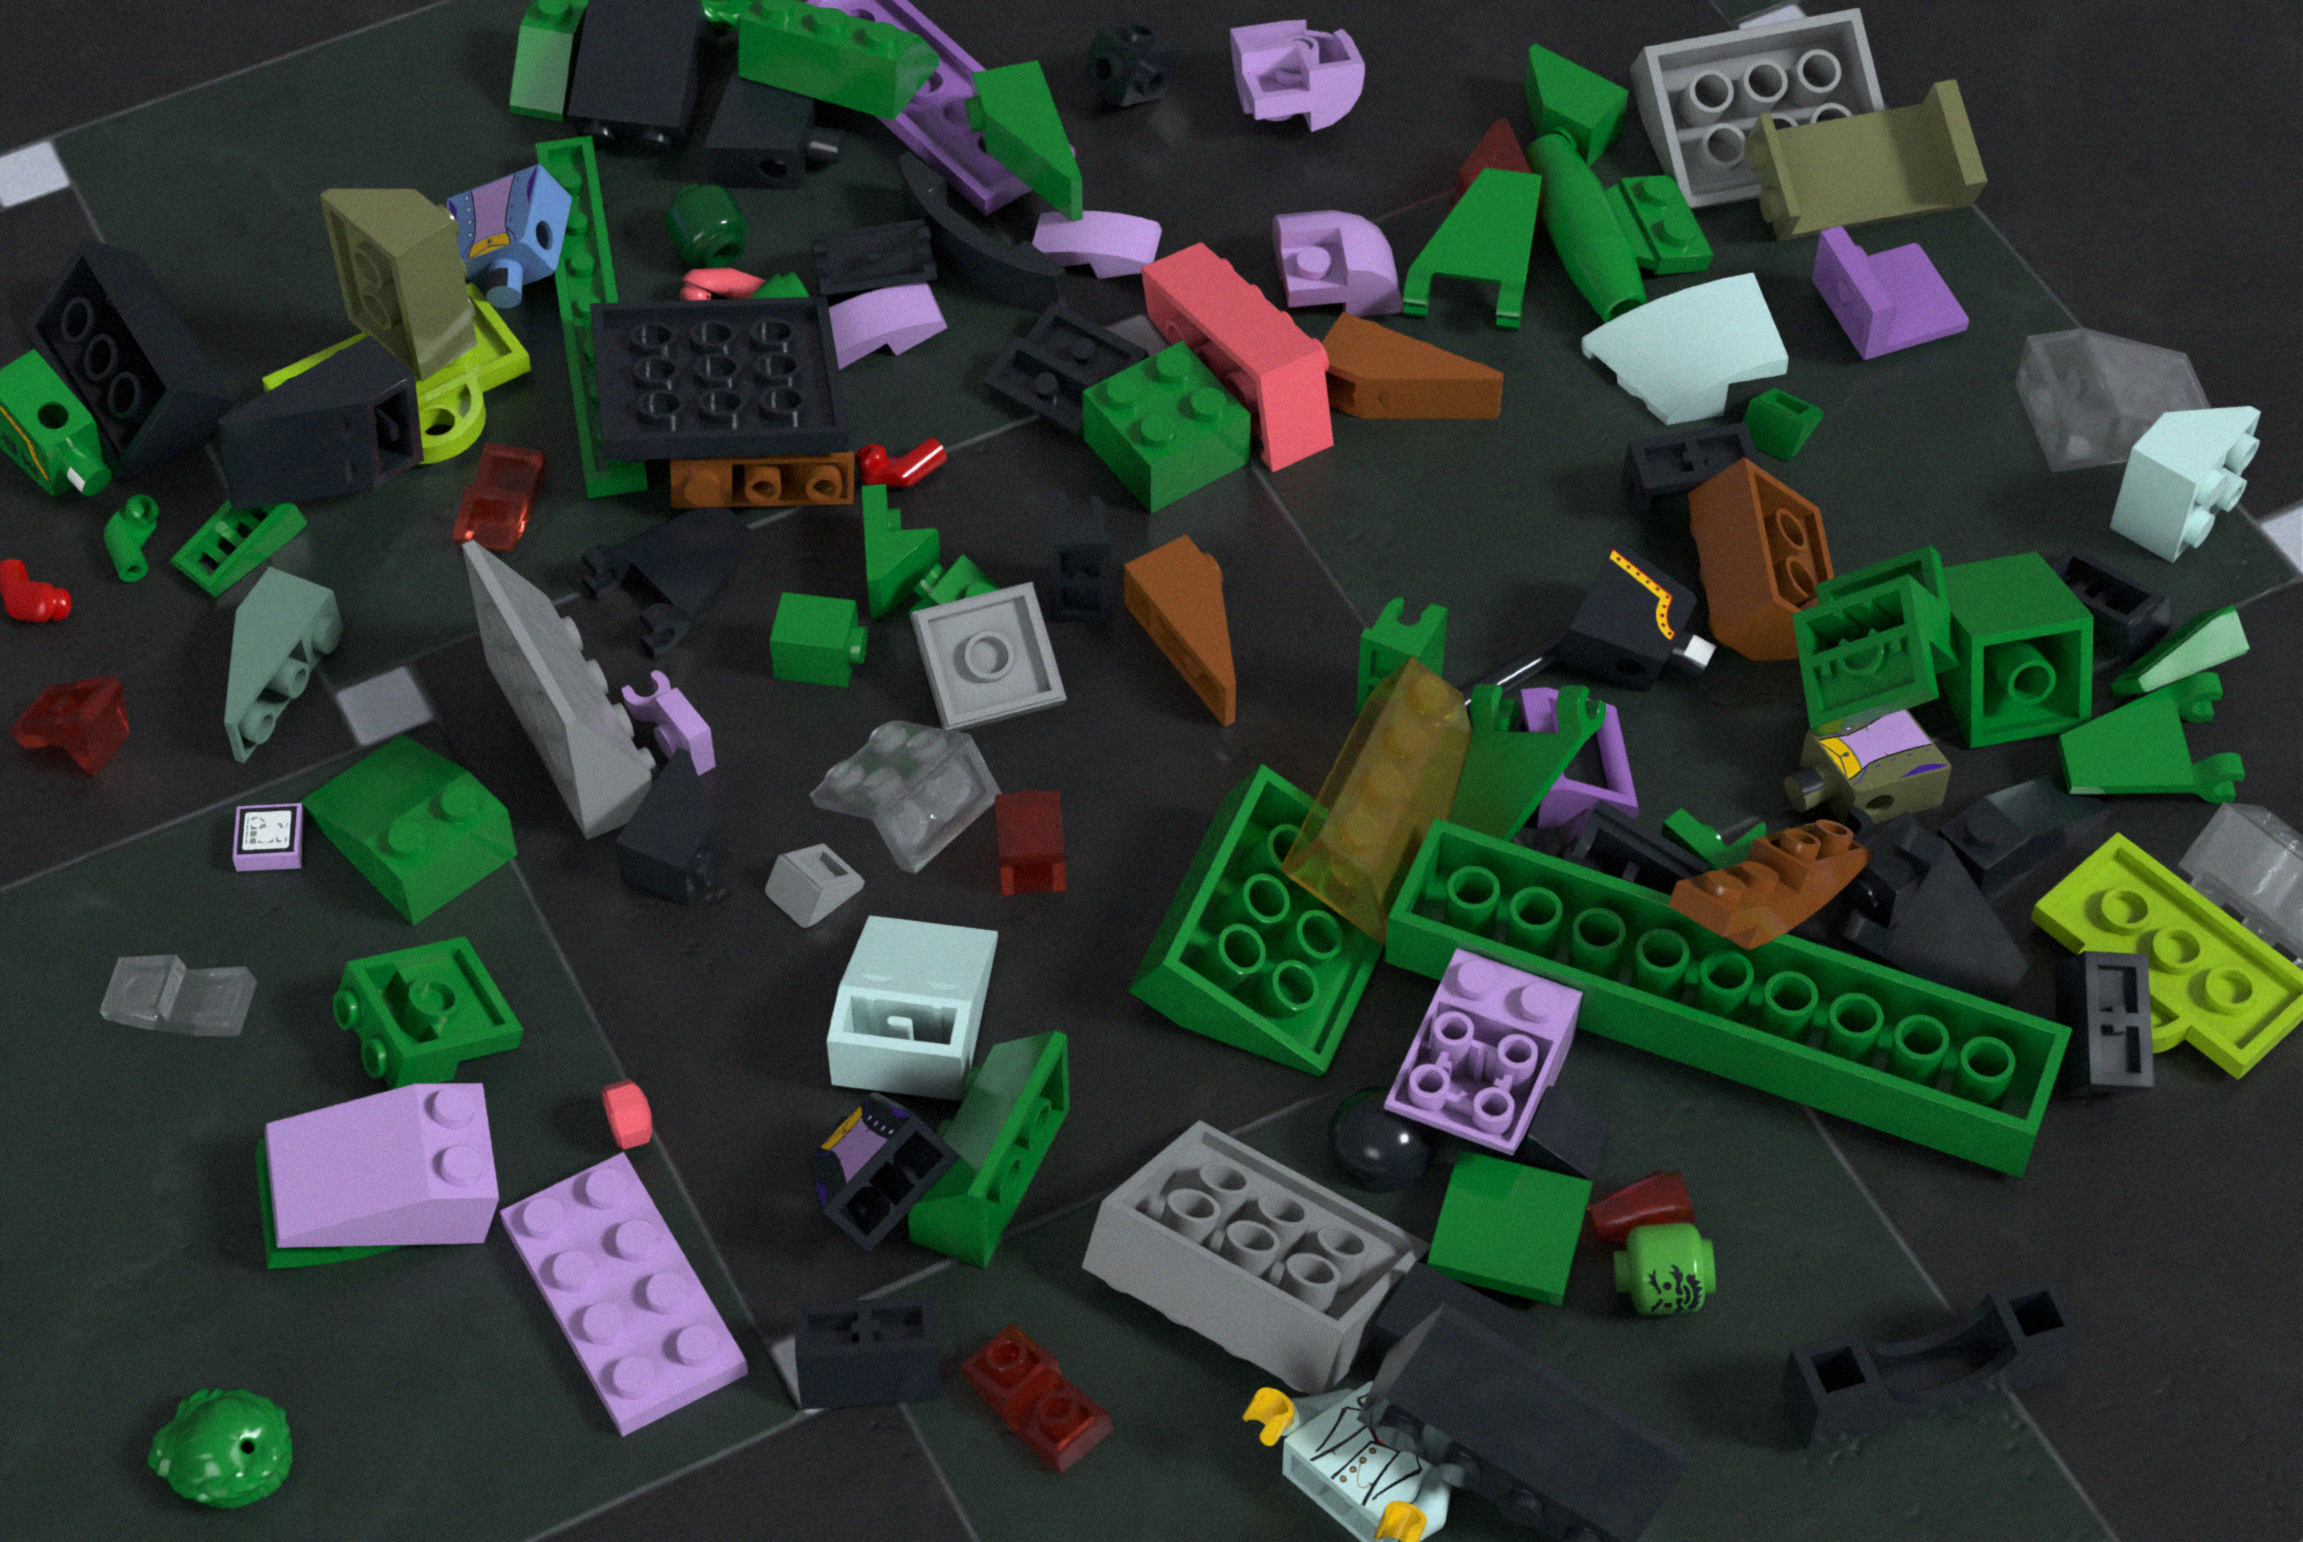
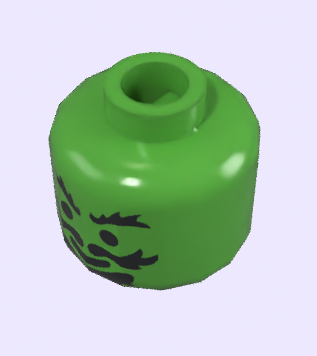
(1665, 1269)

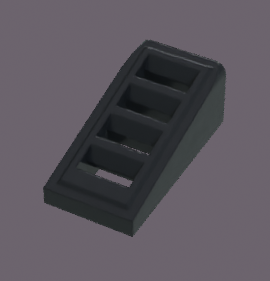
(2142, 610)

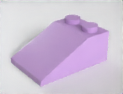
(385, 1170)

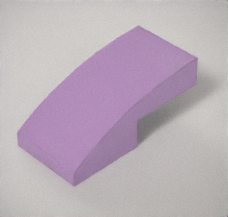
(1107, 240)
(890, 316)

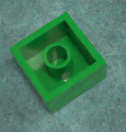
(1166, 426)

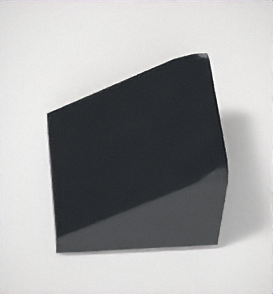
(1565, 1136)

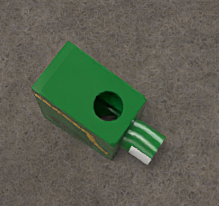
(49, 429)

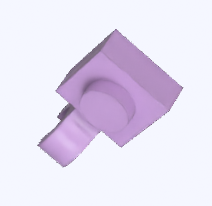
(677, 720)

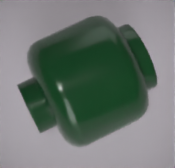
(707, 226)

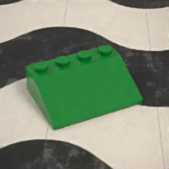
(1251, 948)

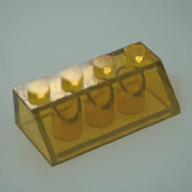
(1383, 796)

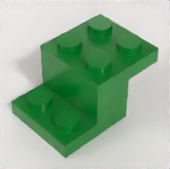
(1875, 641)

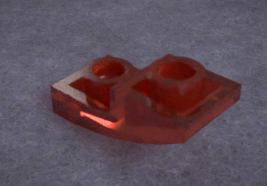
(1034, 1398)

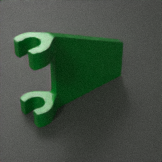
(1482, 241)
(2146, 749)
(1514, 771)

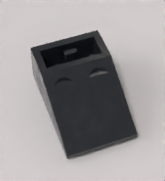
(324, 431)

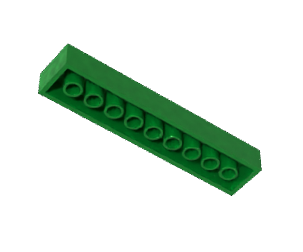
(1769, 1016)

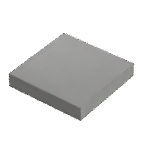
(988, 658)

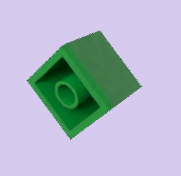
(2019, 651)

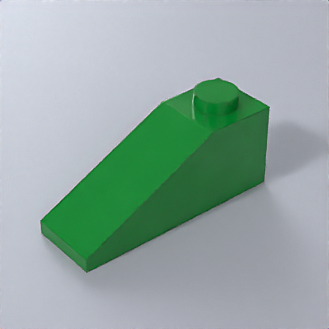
(1025, 133)

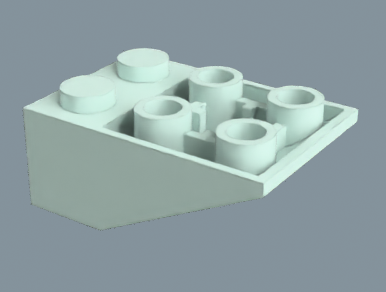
(910, 1008)

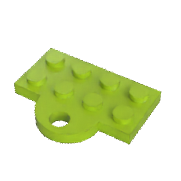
(455, 391)
(2205, 968)

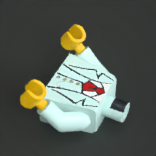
(1348, 1469)

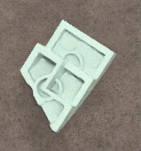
(1691, 347)

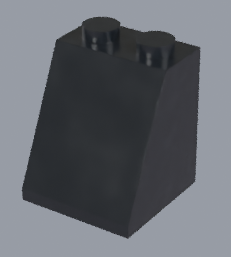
(642, 72)

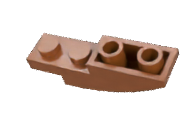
(1776, 886)

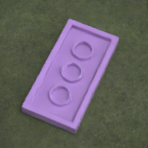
(623, 1293)

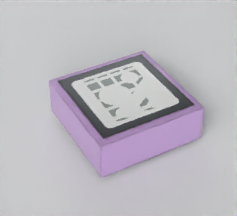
(268, 837)

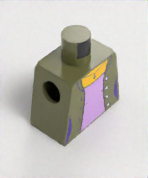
(1873, 766)

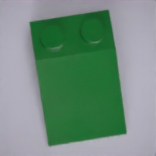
(413, 825)

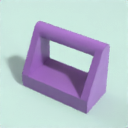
(1568, 796)

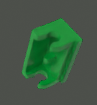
(1393, 643)

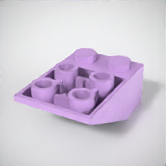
(1486, 1052)

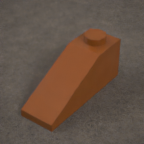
(1182, 608)

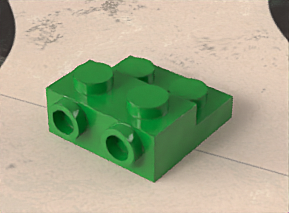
(424, 1012)

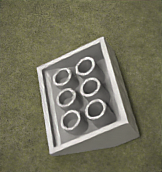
(1709, 90)
(558, 697)
(1252, 1257)

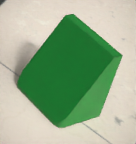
(1780, 422)

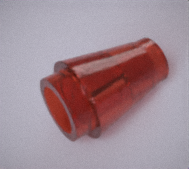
(1647, 1201)

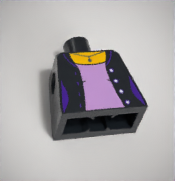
(877, 1168)

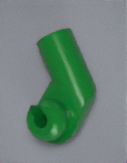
(128, 533)

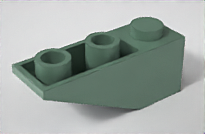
(276, 645)

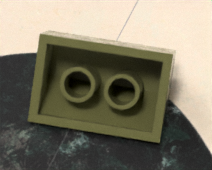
(402, 274)

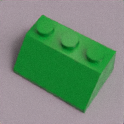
(833, 56)
(1002, 1136)

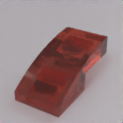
(502, 497)

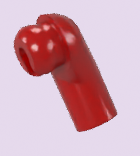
(899, 471)
(31, 599)

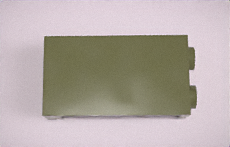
(1867, 166)

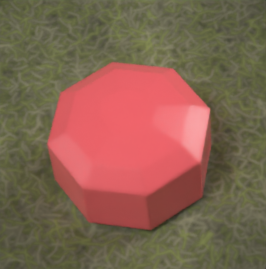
(627, 1113)

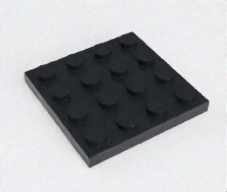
(717, 379)

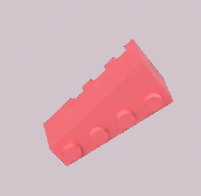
(1247, 347)

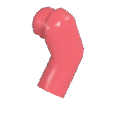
(721, 281)

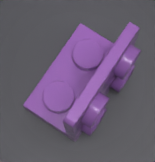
(1884, 297)

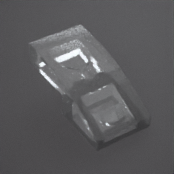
(168, 997)

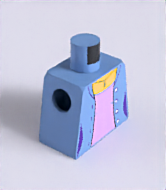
(511, 232)

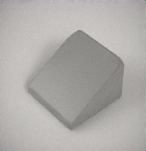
(811, 883)

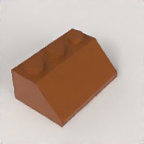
(1757, 559)

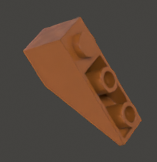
(1398, 377)
(762, 481)

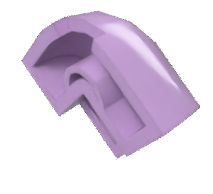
(1296, 71)
(1336, 260)

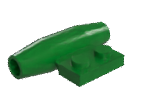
(1613, 230)

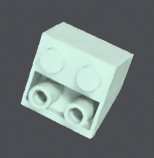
(2184, 476)

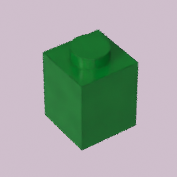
(816, 640)

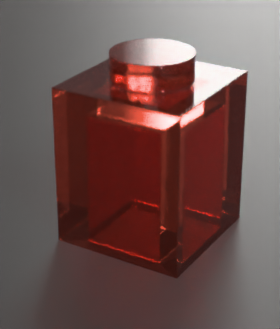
(1030, 842)

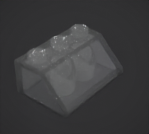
(2256, 868)

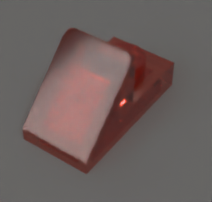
(81, 717)

